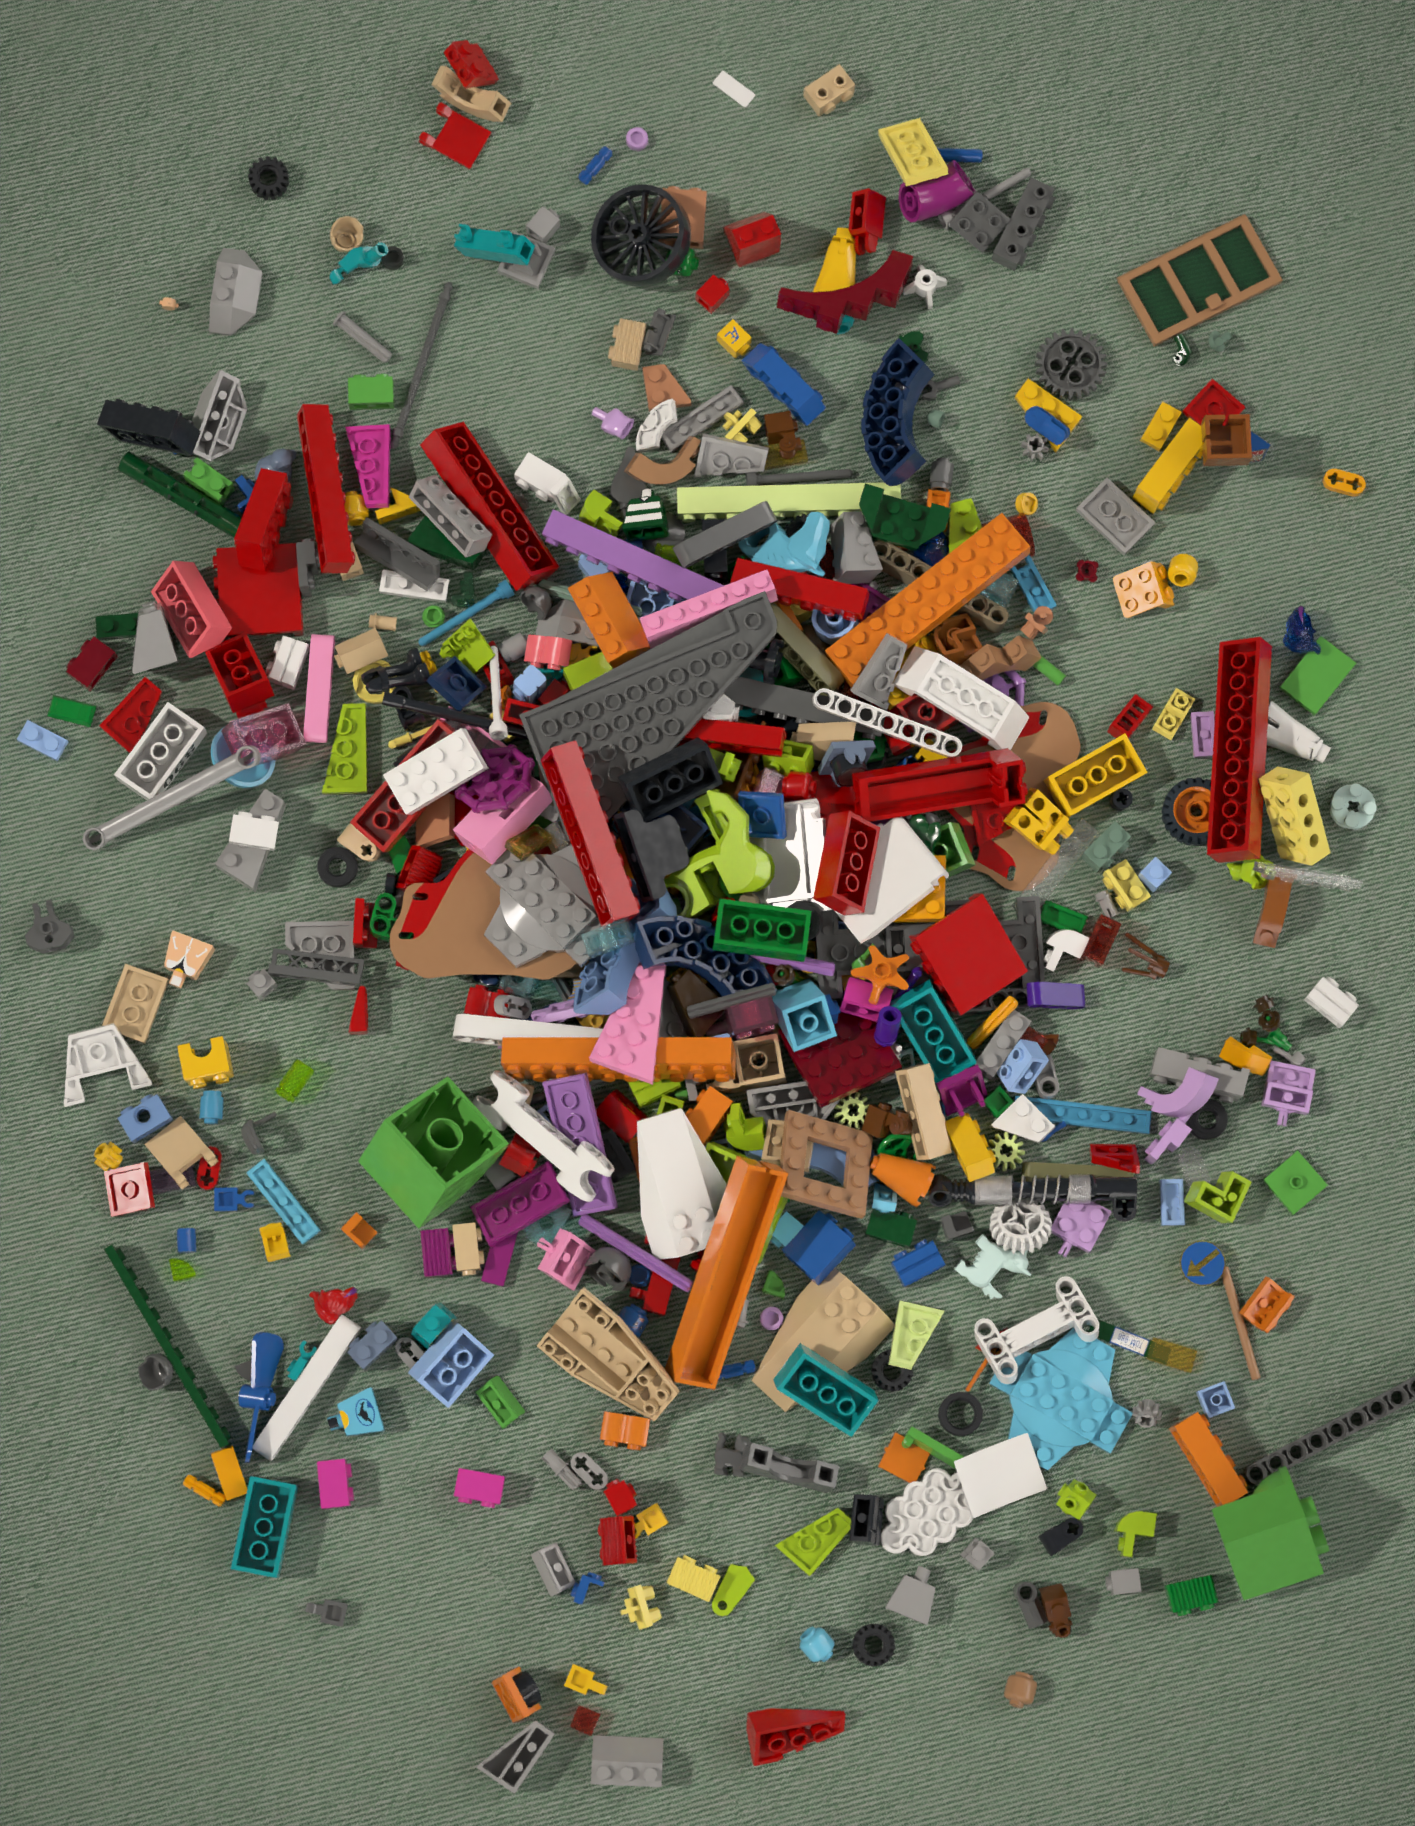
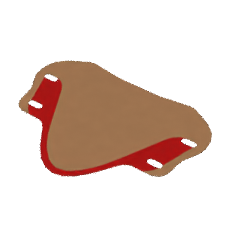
(1044, 751)
(453, 925)

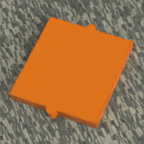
(903, 1462)

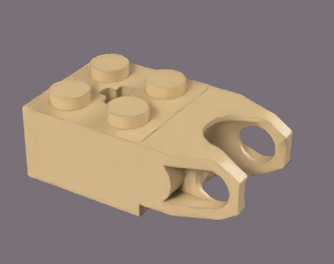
(752, 1076)

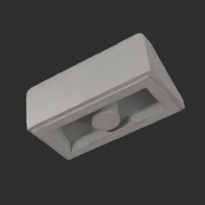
(553, 1569)

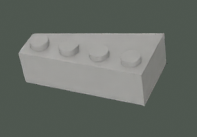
(248, 863)
(1173, 1066)

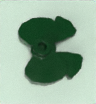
(913, 341)

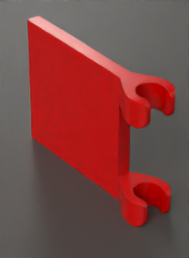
(458, 139)

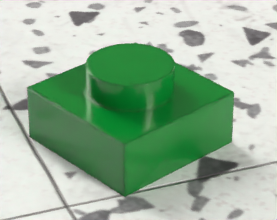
(997, 1101)

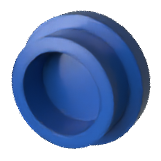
(640, 1275)

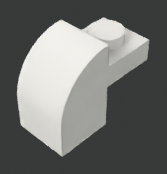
(1067, 941)

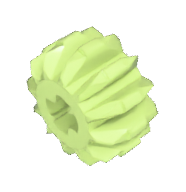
(844, 1110)
(1007, 1143)

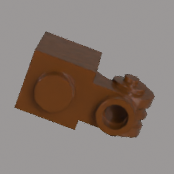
(781, 429)
(884, 1121)
(1056, 1609)

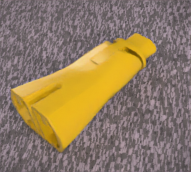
(839, 263)

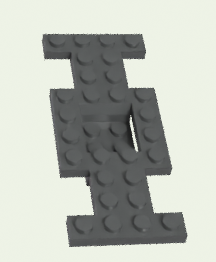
(843, 947)

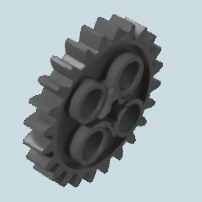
(1053, 354)

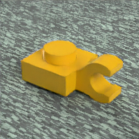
(582, 1680)

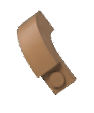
(649, 472)

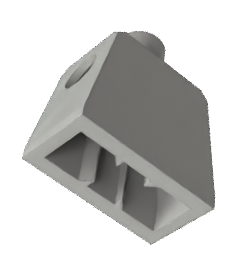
(913, 1596)

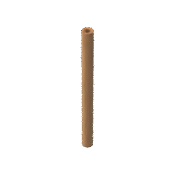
(1240, 1324)

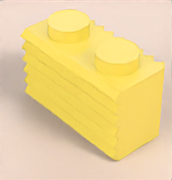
(694, 1579)

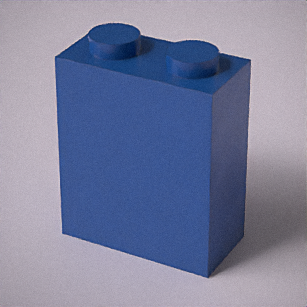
(819, 1246)

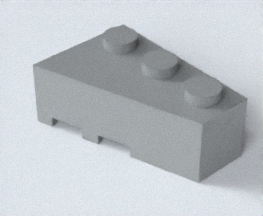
(518, 1756)

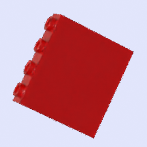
(260, 599)
(968, 955)

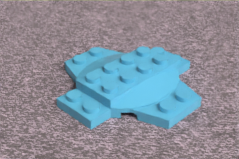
(1064, 1398)

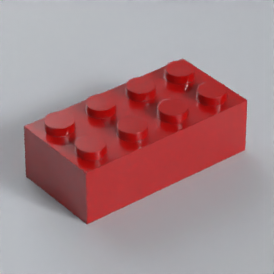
(263, 519)
(846, 863)

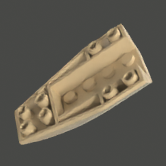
(608, 1356)

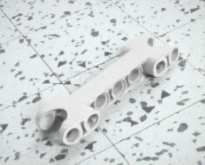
(571, 1159)

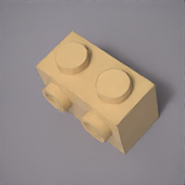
(829, 90)

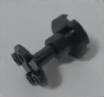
(769, 661)

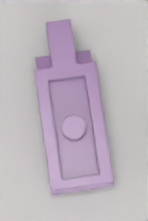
(556, 1012)

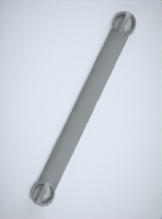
(171, 797)

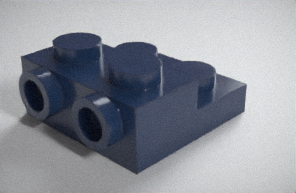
(457, 684)

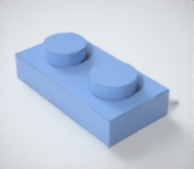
(42, 740)

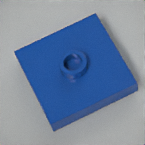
(765, 814)

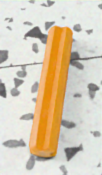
(992, 1022)

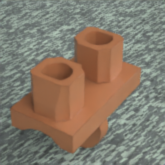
(1037, 622)

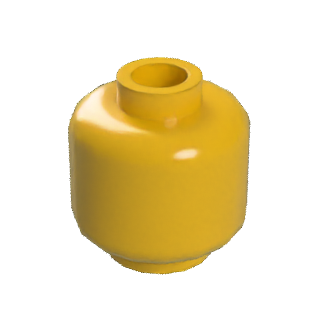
(356, 508)
(1182, 570)

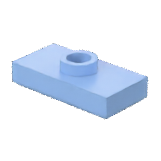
(1172, 1202)

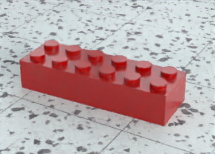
(382, 816)

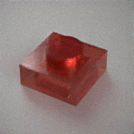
(1032, 1035)
(585, 1720)

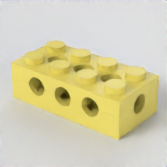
(1294, 815)

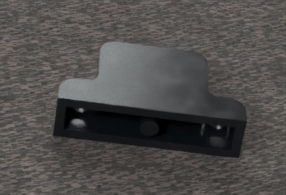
(651, 850)

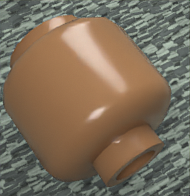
(1020, 1689)

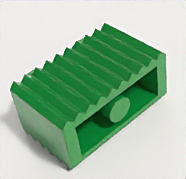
(1191, 1594)

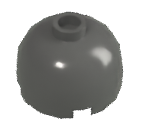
(610, 1267)

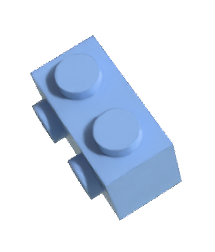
(1022, 1066)

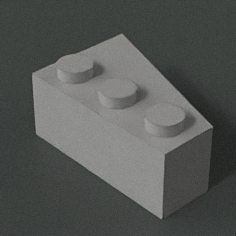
(853, 549)

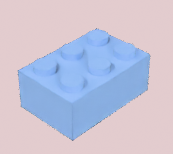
(450, 1363)

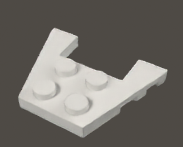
(99, 1052)

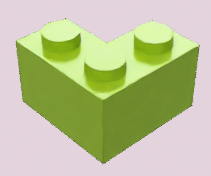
(1219, 1201)

